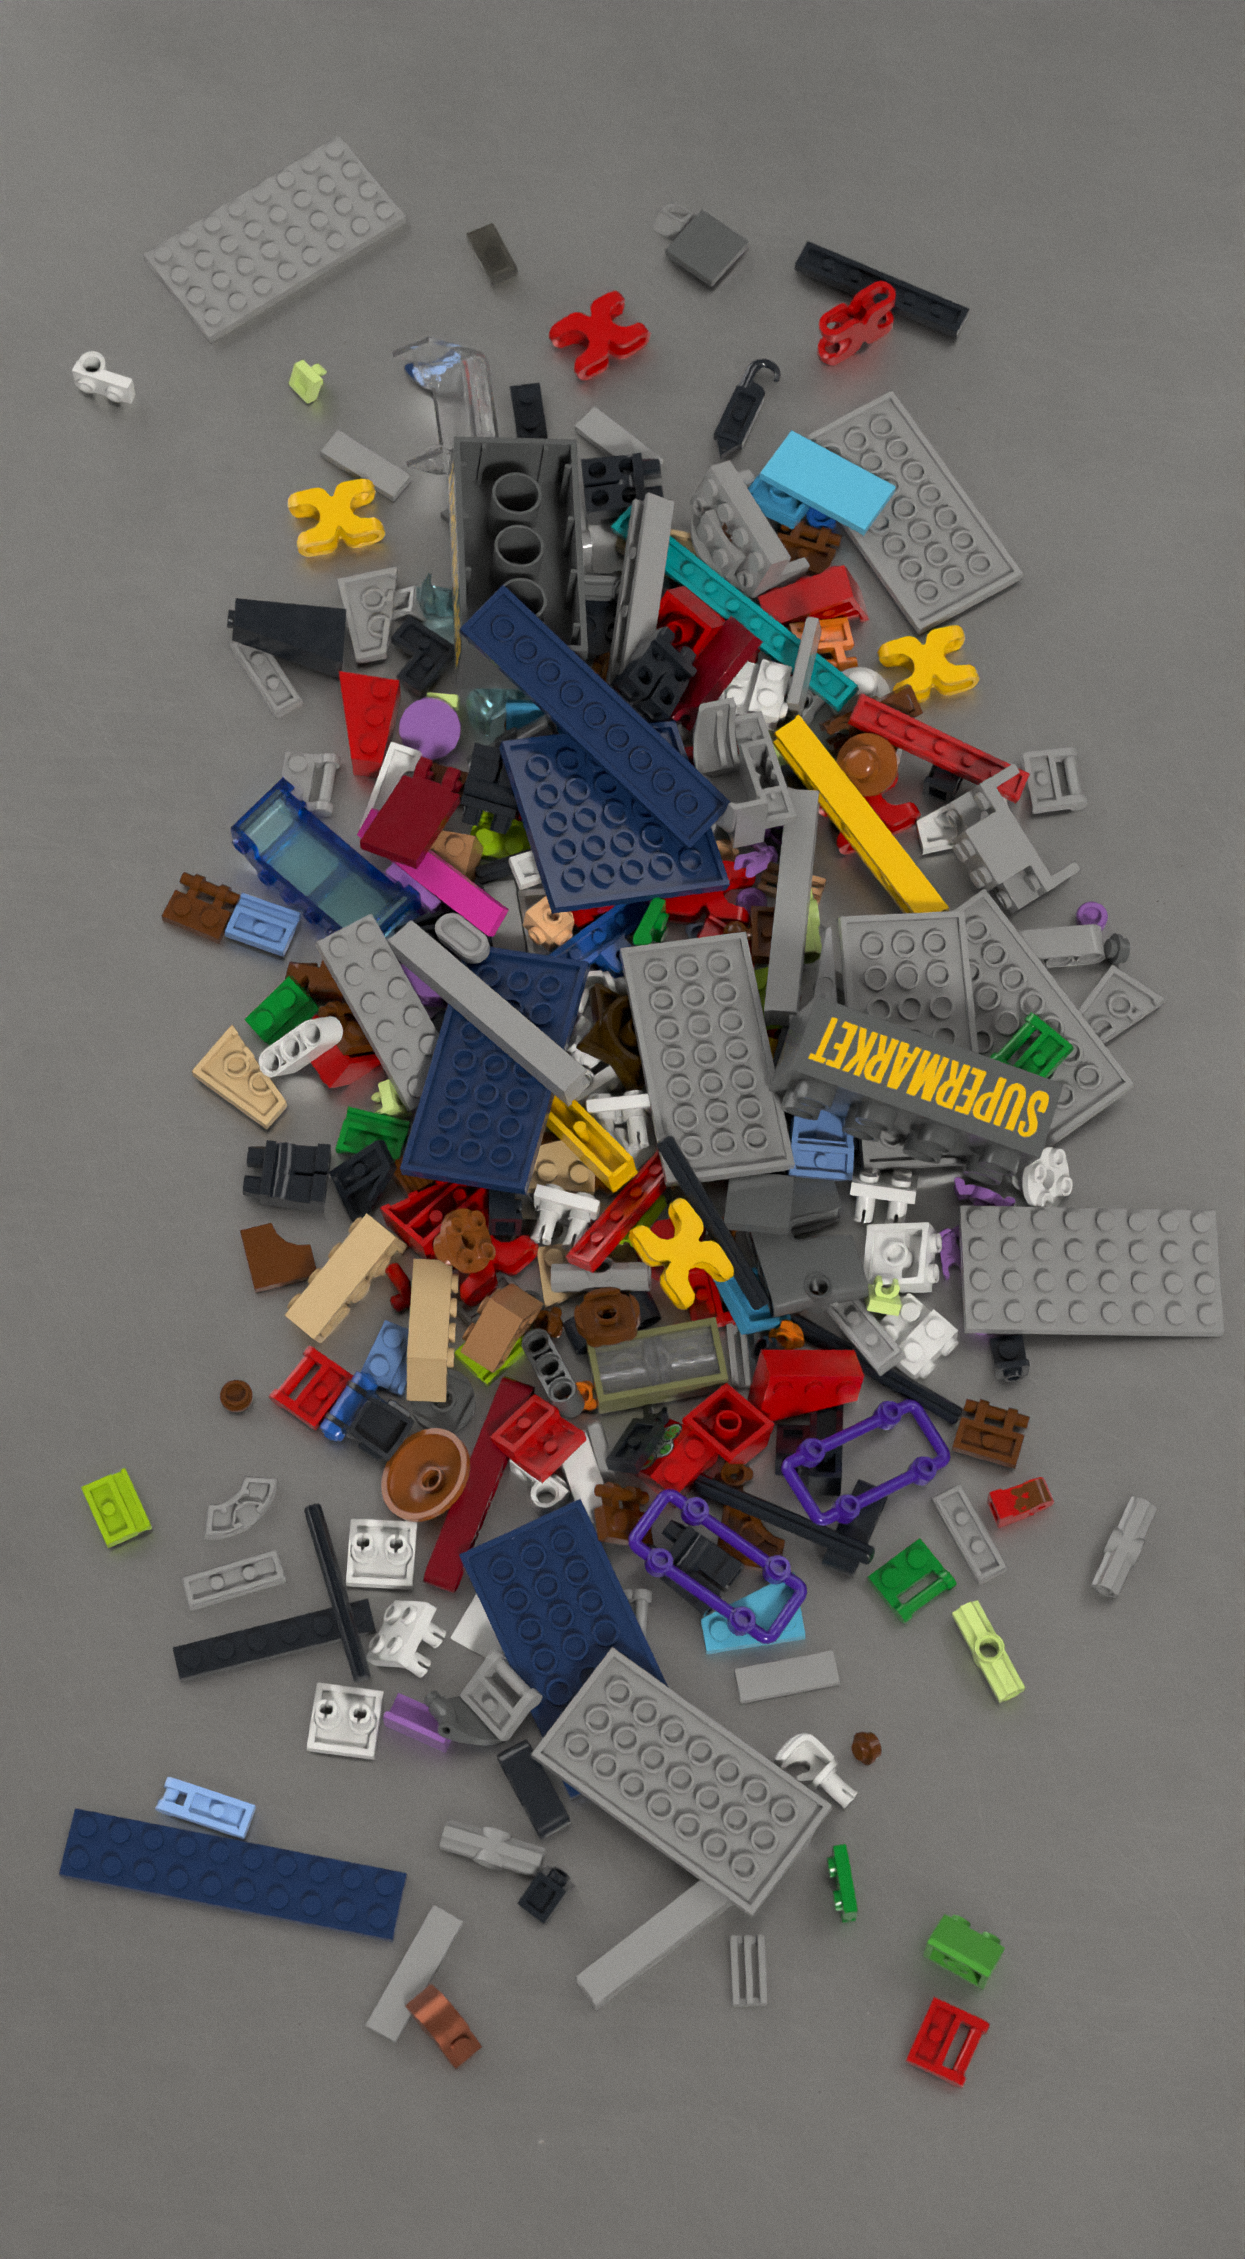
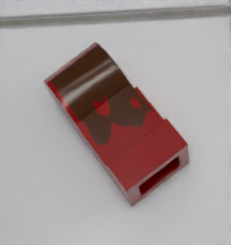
(1019, 1501)

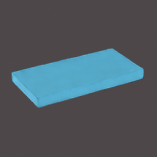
(827, 482)

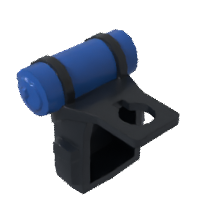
(368, 1419)

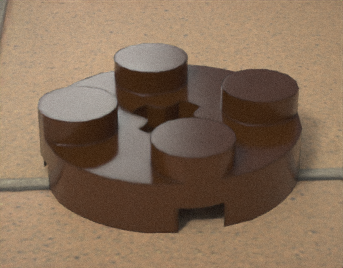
(610, 1331)

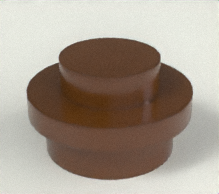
(236, 1396)
(866, 1747)

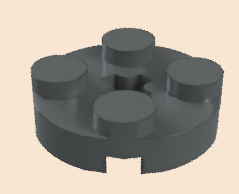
(452, 1417)

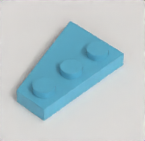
(766, 1606)

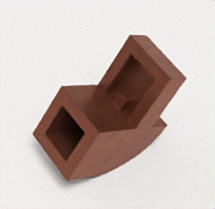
(443, 2025)

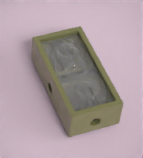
(658, 1366)

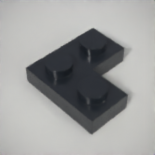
(429, 654)

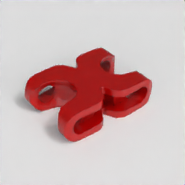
(856, 323)
(599, 335)
(895, 817)
(691, 907)
(508, 1259)

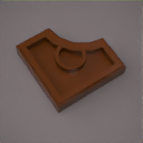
(274, 1260)
(754, 1532)

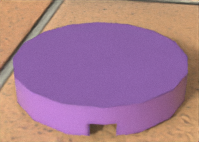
(430, 727)

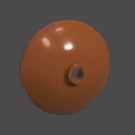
(425, 1475)

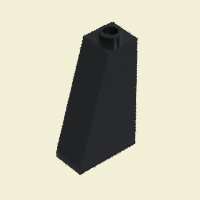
(292, 631)

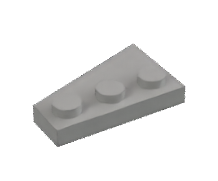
(369, 611)
(1118, 1004)

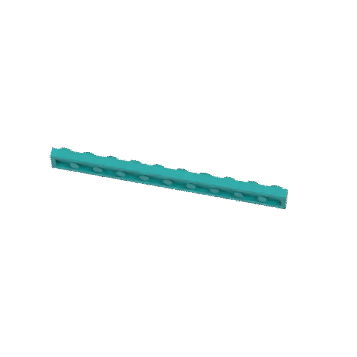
(728, 601)

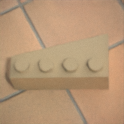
(344, 1277)
(431, 1330)

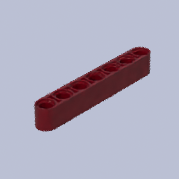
(471, 1508)

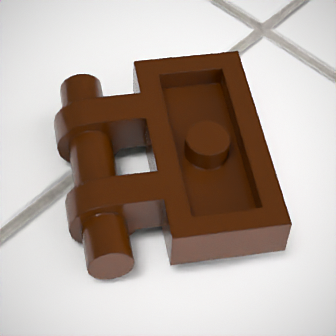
(816, 554)
(197, 915)
(353, 1038)
(988, 1441)
(616, 1523)

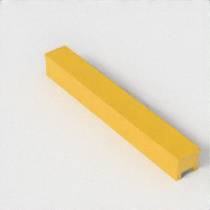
(856, 819)
(591, 1143)

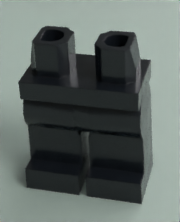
(615, 482)
(656, 675)
(486, 793)
(291, 1175)
(696, 1553)

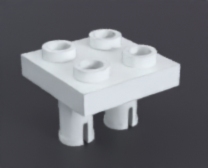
(627, 1109)
(896, 1187)
(571, 1210)
(381, 1554)
(401, 1634)
(345, 1721)

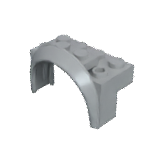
(766, 559)

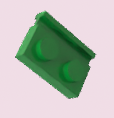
(282, 1011)
(364, 1127)
(844, 1896)

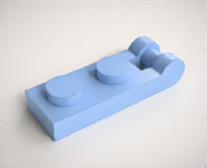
(206, 1808)

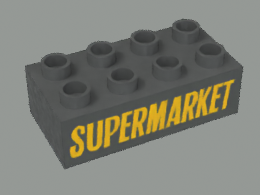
(516, 528)
(915, 1090)

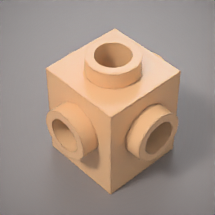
(548, 928)

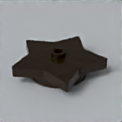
(613, 1036)

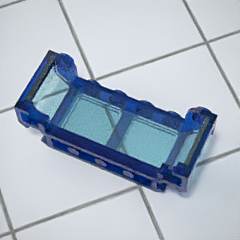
(317, 866)

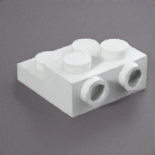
(761, 689)
(903, 1253)
(921, 1336)

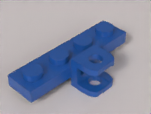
(604, 937)

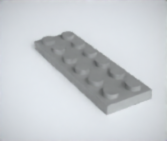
(382, 1004)

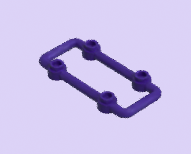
(847, 1506)
(774, 1568)

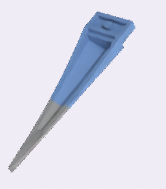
(820, 1145)

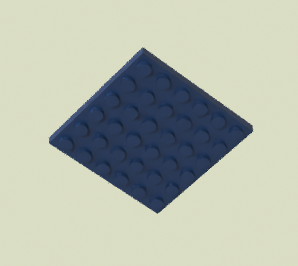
(595, 838)

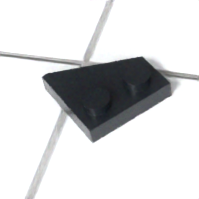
(364, 1178)

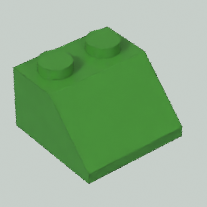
(964, 1950)

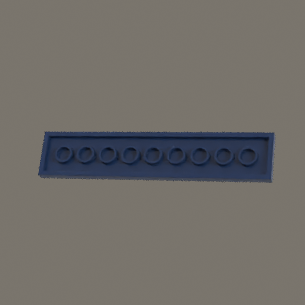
(595, 717)
(233, 1875)

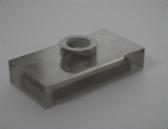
(492, 254)

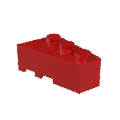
(821, 596)
(370, 718)
(420, 1215)
(804, 1381)

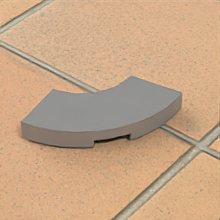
(242, 1509)

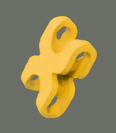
(336, 517)
(929, 664)
(681, 1253)

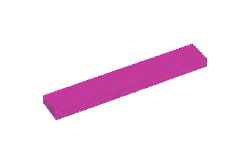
(453, 888)

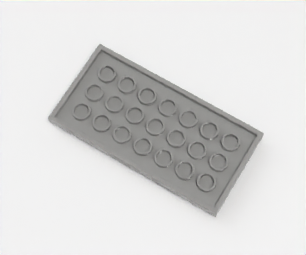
(274, 239)
(930, 536)
(915, 976)
(1010, 985)
(707, 1055)
(1090, 1271)
(682, 1782)

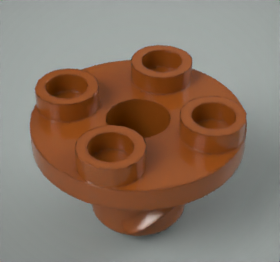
(869, 763)
(464, 1241)

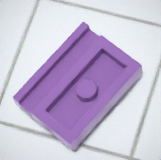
(429, 902)

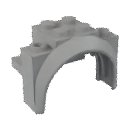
(747, 780)
(999, 847)

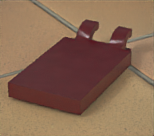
(716, 669)
(413, 815)

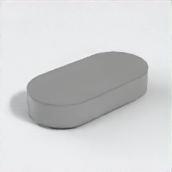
(462, 938)
(601, 1448)

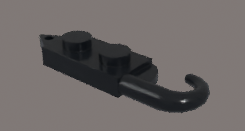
(743, 408)

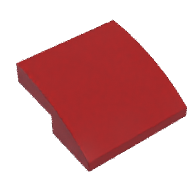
(538, 1438)

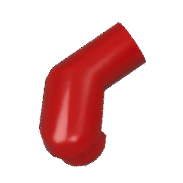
(403, 1287)

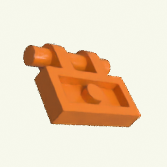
(834, 639)

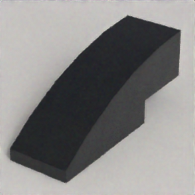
(827, 1475)

